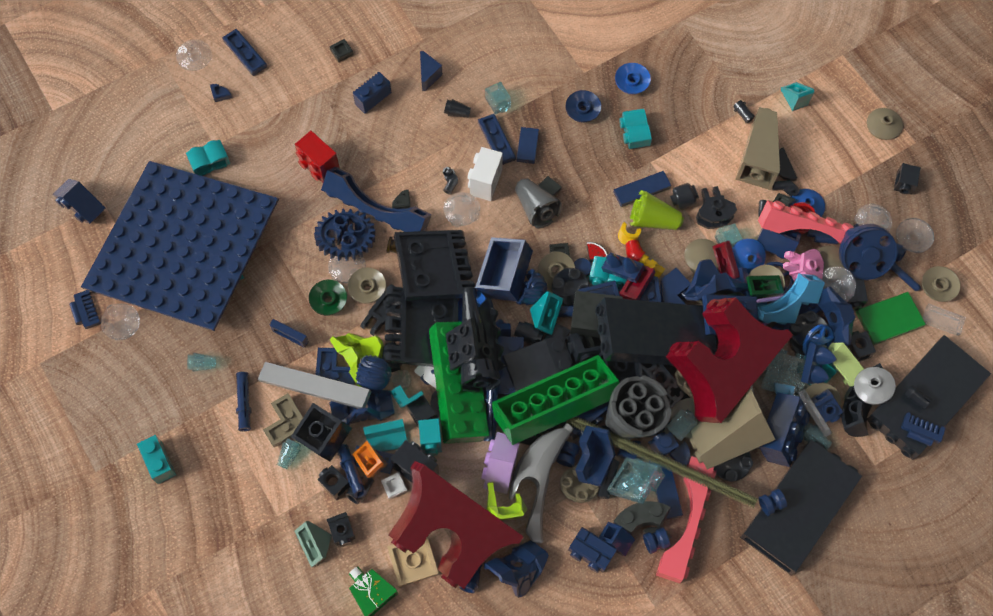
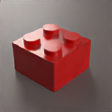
(315, 156)

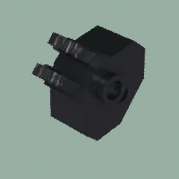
(715, 210)

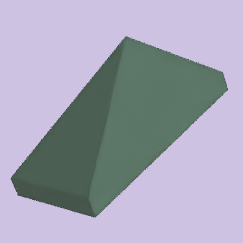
(313, 542)

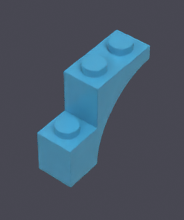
(785, 310)

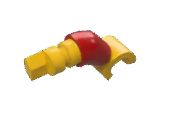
(635, 251)

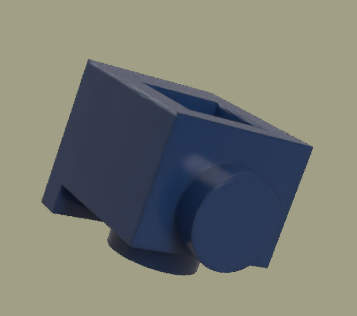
(825, 400)
(663, 443)

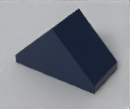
(430, 70)

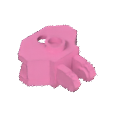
(804, 263)

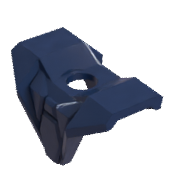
(708, 281)
(838, 314)
(379, 407)
(520, 578)

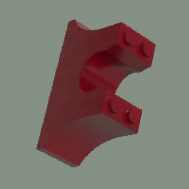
(741, 357)
(472, 528)

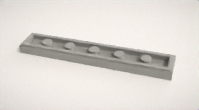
(314, 385)

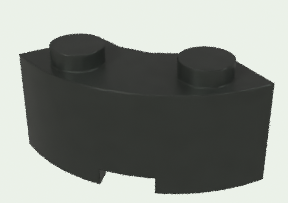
(642, 515)

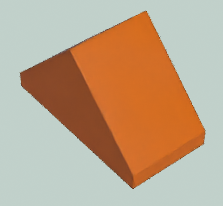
(369, 460)

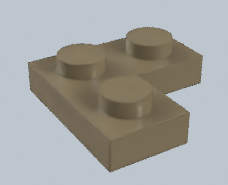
(289, 420)

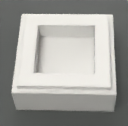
(394, 485)

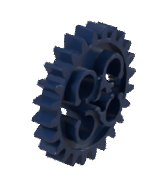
(352, 241)

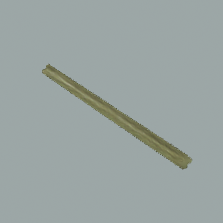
(681, 469)

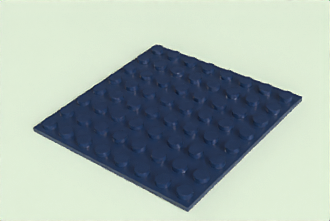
(180, 245)

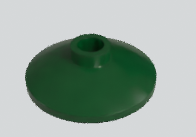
(324, 290)

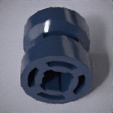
(568, 454)
(772, 502)
(656, 540)

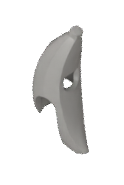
(536, 466)

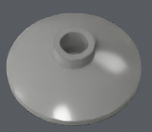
(874, 393)

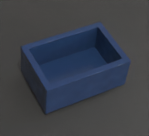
(504, 268)
(787, 424)

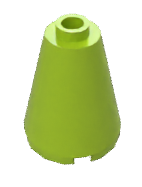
(654, 213)

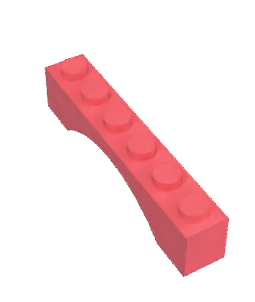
(782, 218)
(674, 560)

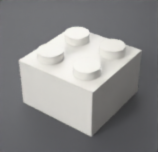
(485, 174)

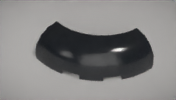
(856, 412)

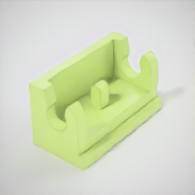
(845, 362)

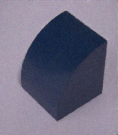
(617, 537)

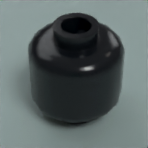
(684, 196)

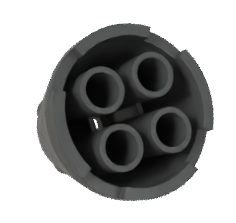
(638, 408)

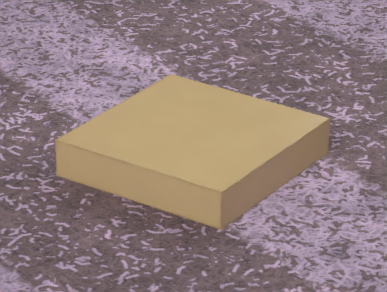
(413, 567)

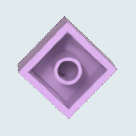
(500, 463)

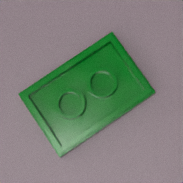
(890, 318)

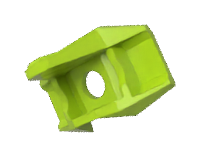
(355, 348)
(514, 511)

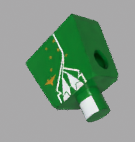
(370, 591)

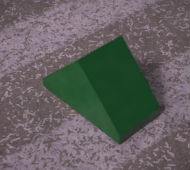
(764, 286)

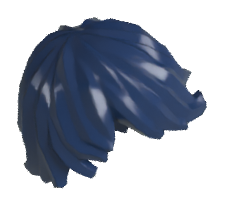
(532, 289)
(373, 373)

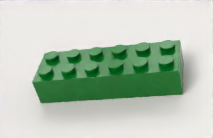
(554, 399)
(460, 411)

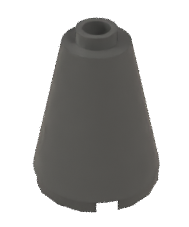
(537, 203)

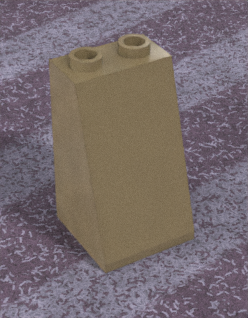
(761, 154)
(737, 434)

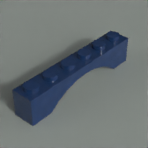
(343, 186)

